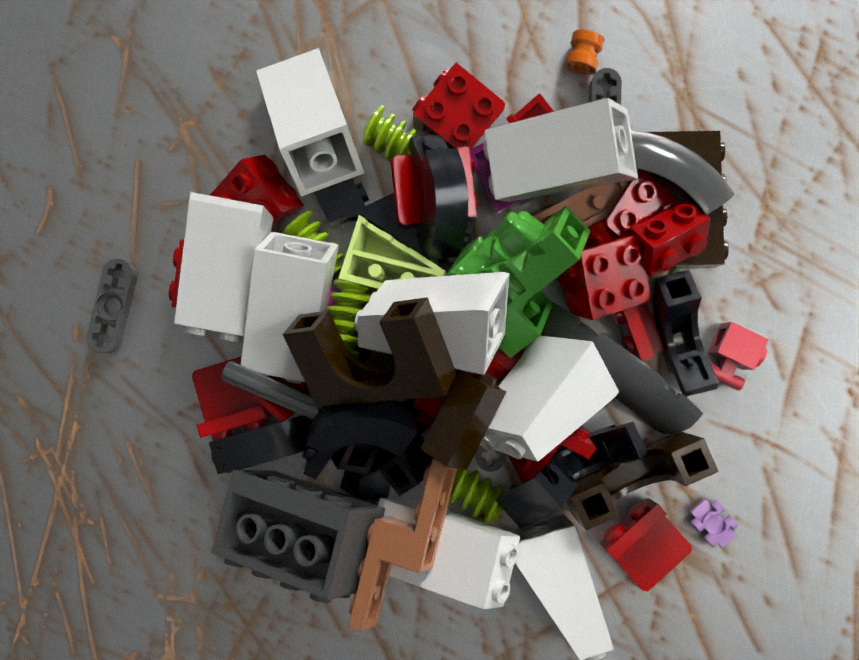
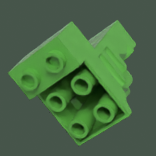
(534, 258)

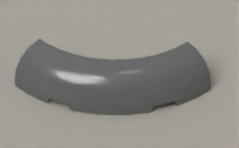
(683, 168)
(638, 384)

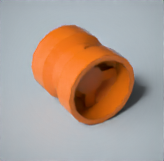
(584, 52)

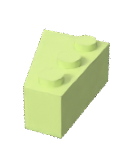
(379, 257)

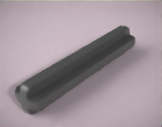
(270, 389)

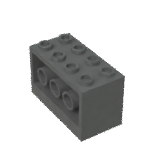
(295, 533)

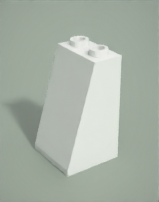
(309, 122)
(561, 151)
(218, 264)
(287, 280)
(466, 307)
(549, 397)
(470, 560)
(560, 577)

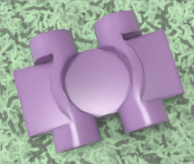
(708, 518)

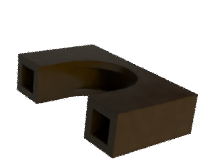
(711, 149)
(338, 377)
(462, 415)
(674, 458)

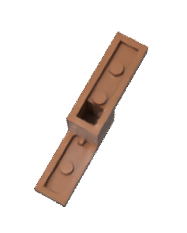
(588, 204)
(401, 544)

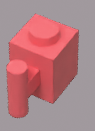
(736, 348)

